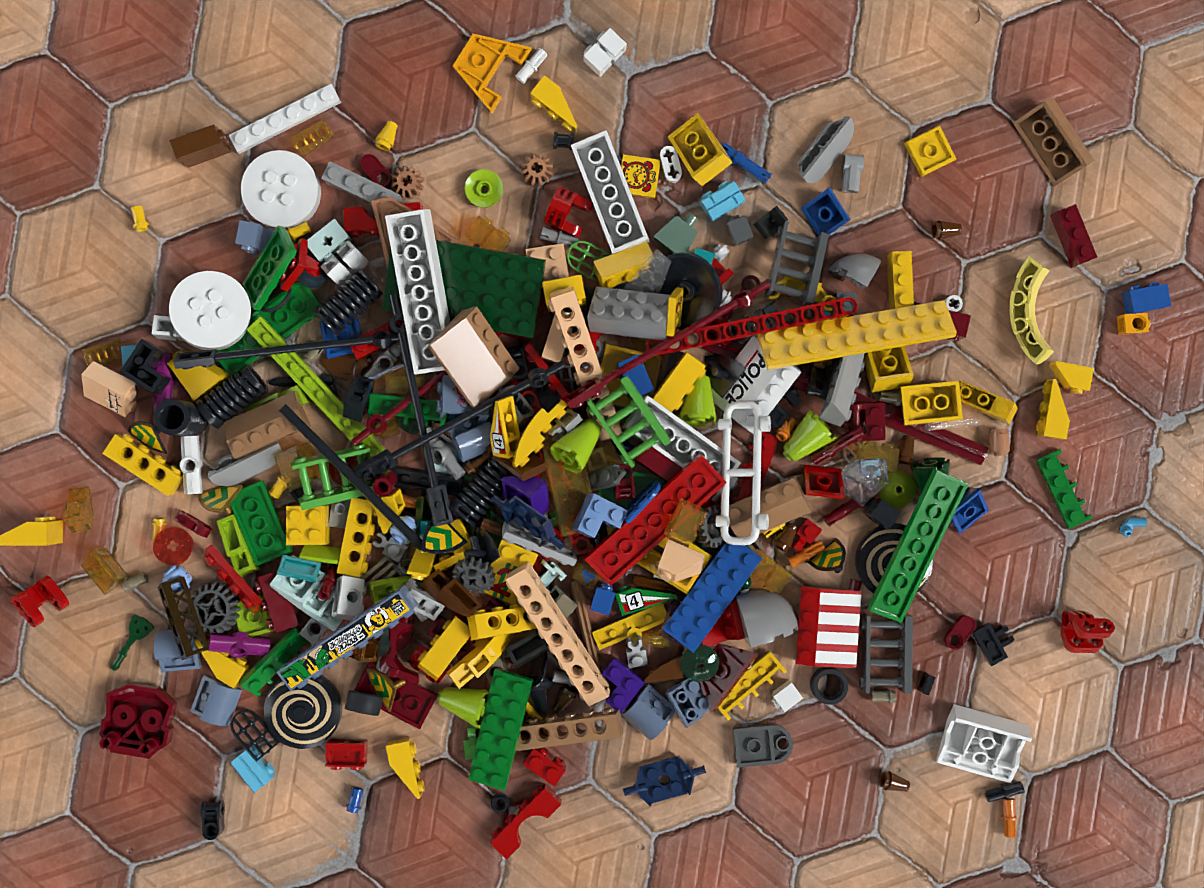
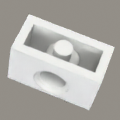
(341, 606)

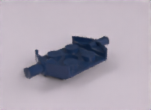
(529, 518)
(653, 791)

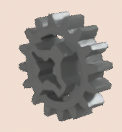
(708, 532)
(474, 575)

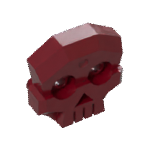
(140, 704)

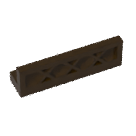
(175, 620)

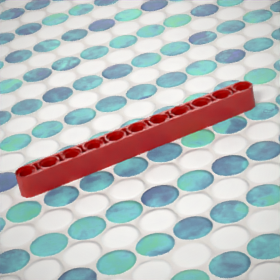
(759, 321)

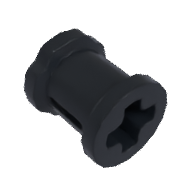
(563, 140)

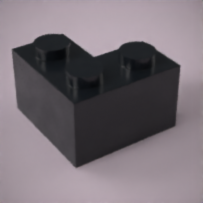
(141, 367)

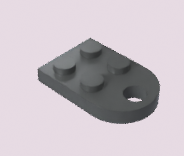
(759, 745)

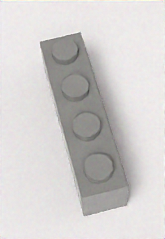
(355, 184)

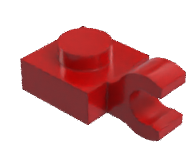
(807, 534)

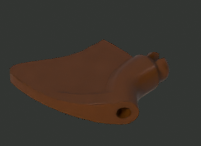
(347, 366)

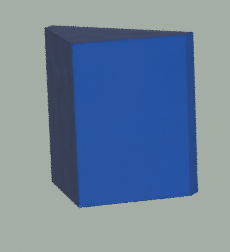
(826, 213)
(969, 509)

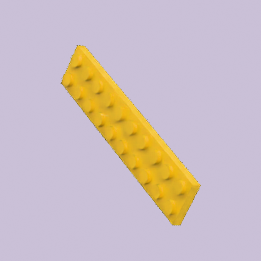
(857, 334)

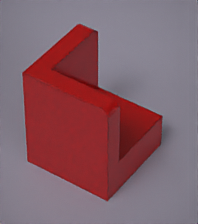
(436, 627)

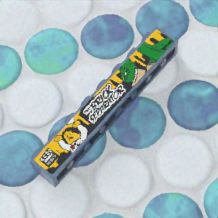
(347, 638)

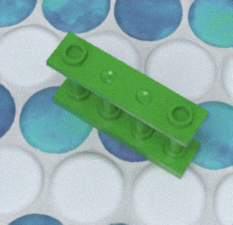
(648, 420)
(328, 494)

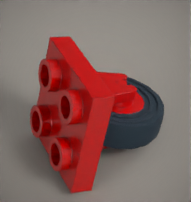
(303, 269)

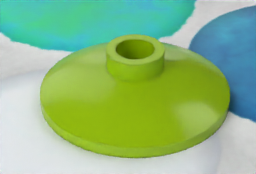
(480, 179)
(905, 497)

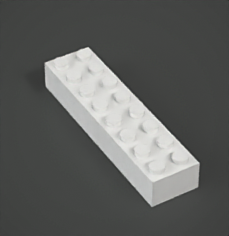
(419, 284)

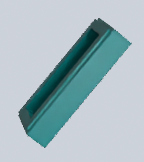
(299, 568)

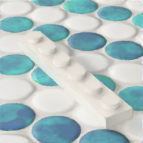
(285, 118)

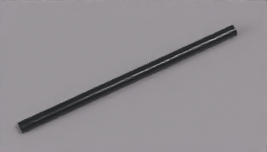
(313, 438)

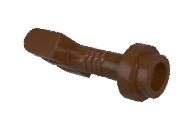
(471, 467)

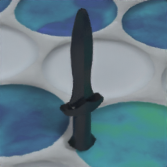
(288, 381)

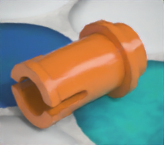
(784, 432)

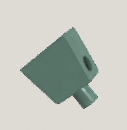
(677, 234)

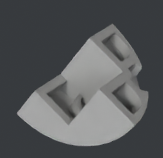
(856, 268)

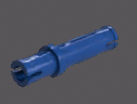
(738, 158)

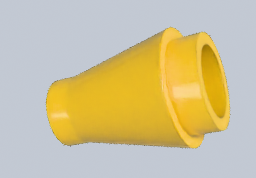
(386, 137)

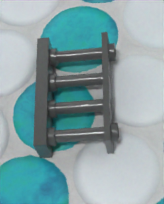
(814, 261)
(904, 662)

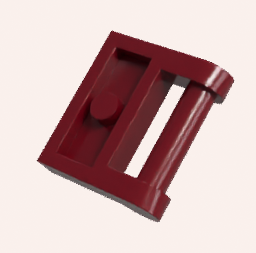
(874, 419)

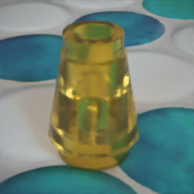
(654, 639)

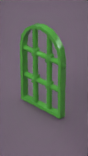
(586, 253)

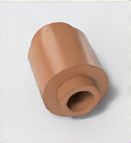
(999, 442)

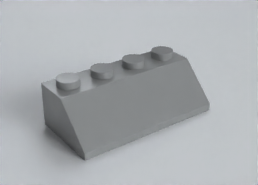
(841, 389)

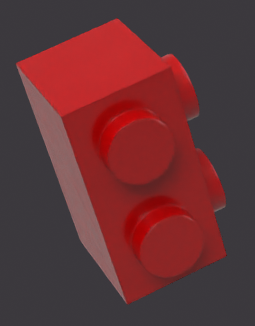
(545, 765)

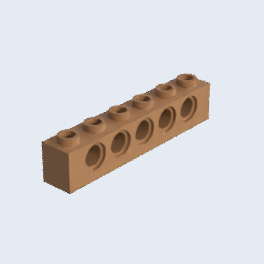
(555, 737)

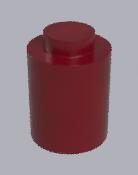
(385, 483)

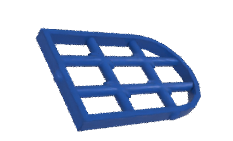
(642, 500)

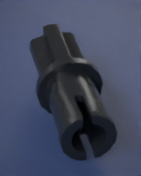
(1004, 791)

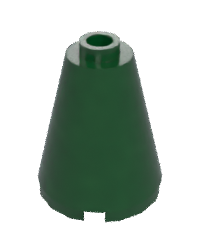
(923, 470)

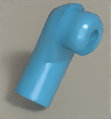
(1128, 525)

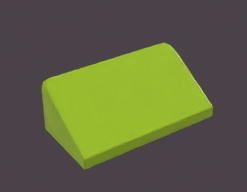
(321, 553)

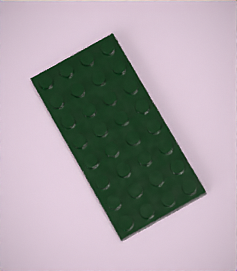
(497, 282)

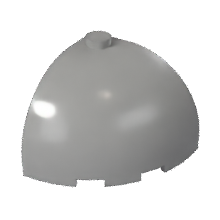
(765, 616)

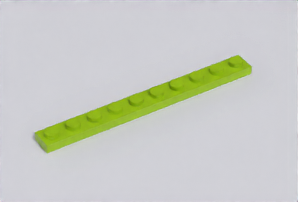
(312, 385)

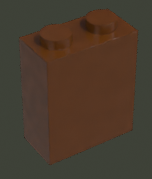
(201, 145)

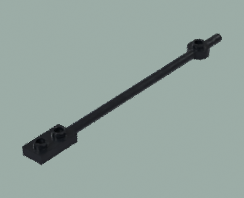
(209, 357)
(386, 460)
(436, 494)

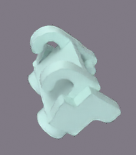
(551, 572)

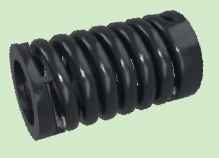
(348, 296)
(230, 391)
(168, 416)
(480, 493)

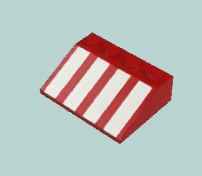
(828, 627)

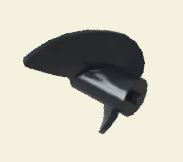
(540, 683)

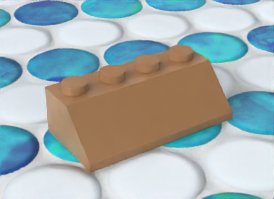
(1053, 141)
(262, 425)
(781, 503)

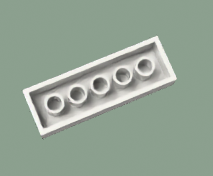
(610, 192)
(685, 441)

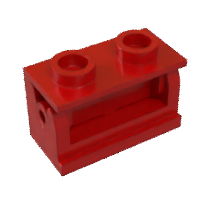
(346, 754)

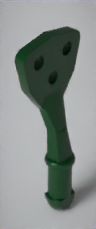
(133, 637)

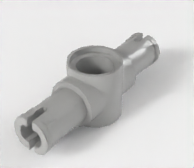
(391, 354)
(445, 454)

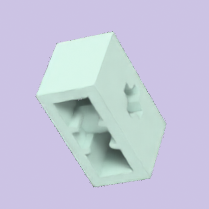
(319, 245)

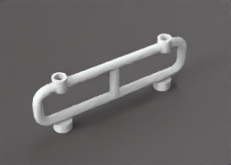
(759, 521)

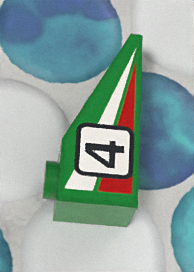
(638, 598)

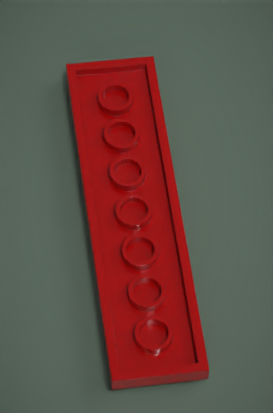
(634, 540)

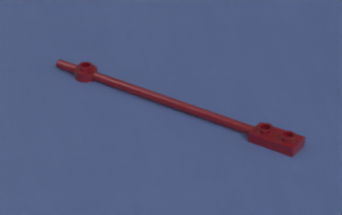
(594, 387)
(377, 419)

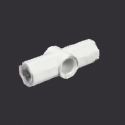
(191, 478)

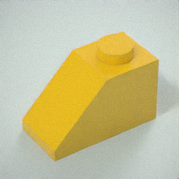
(1073, 376)

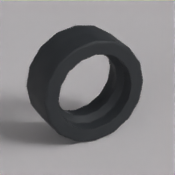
(832, 699)

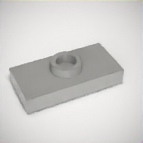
(339, 513)

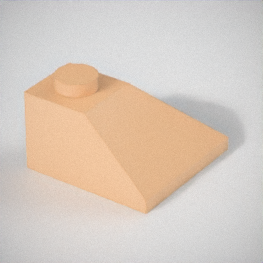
(679, 562)

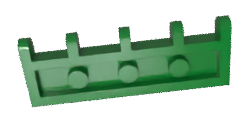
(382, 404)
(1062, 490)
(273, 661)

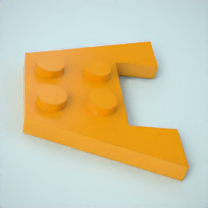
(481, 61)

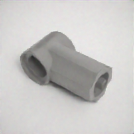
(852, 168)

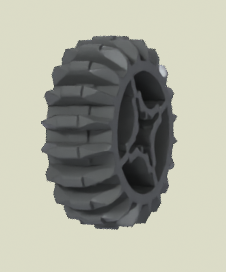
(221, 595)

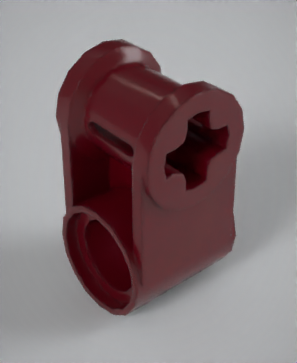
(626, 485)

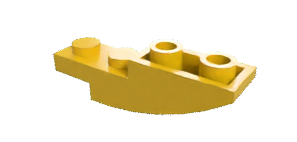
(531, 438)
(479, 659)

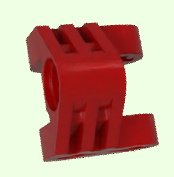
(560, 208)
(30, 600)
(1075, 626)

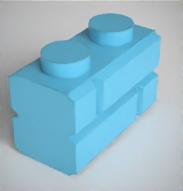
(722, 200)
(252, 772)

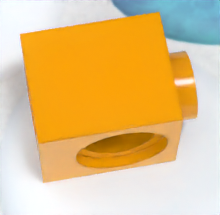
(1125, 326)

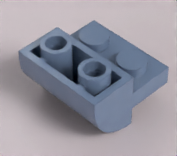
(471, 438)
(168, 654)
(215, 701)
(688, 701)
(649, 712)

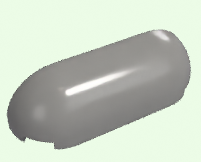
(826, 149)
(233, 471)

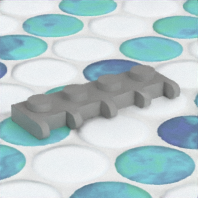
(529, 542)

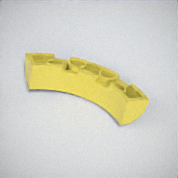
(1023, 310)

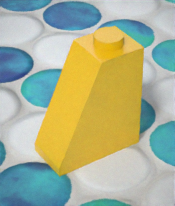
(199, 379)

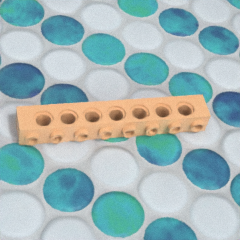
(567, 298)
(569, 640)

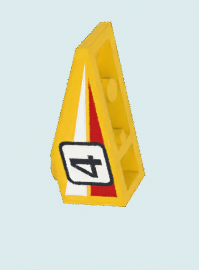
(504, 428)

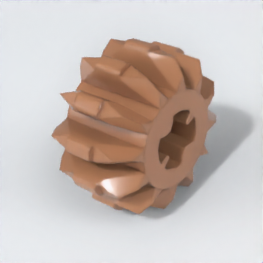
(542, 164)
(410, 188)

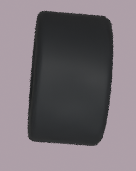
(363, 703)

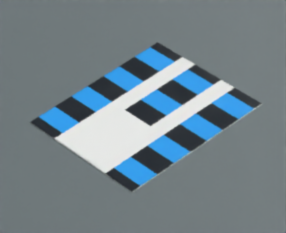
(396, 368)

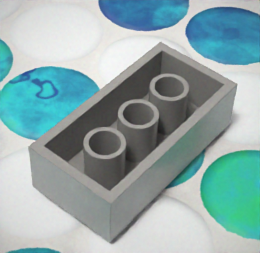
(628, 313)

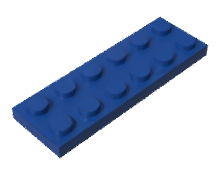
(711, 594)

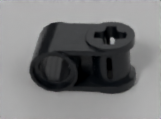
(520, 359)
(212, 815)

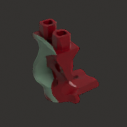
(390, 644)

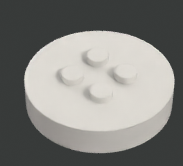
(280, 189)
(210, 310)

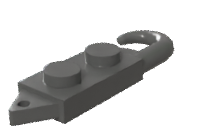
(605, 477)

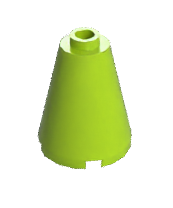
(699, 405)
(808, 437)
(577, 445)
(465, 703)

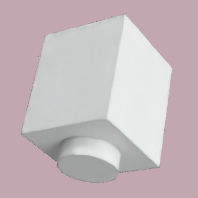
(786, 696)

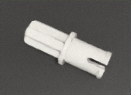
(531, 65)

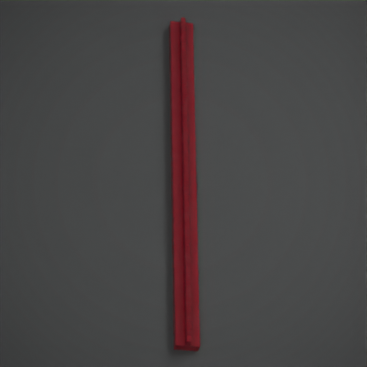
(939, 438)

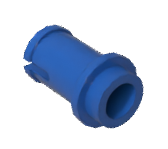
(354, 800)

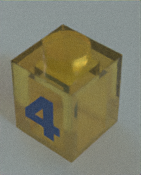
(585, 574)

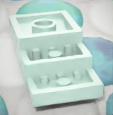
(304, 596)

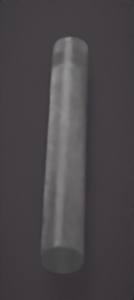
(952, 424)

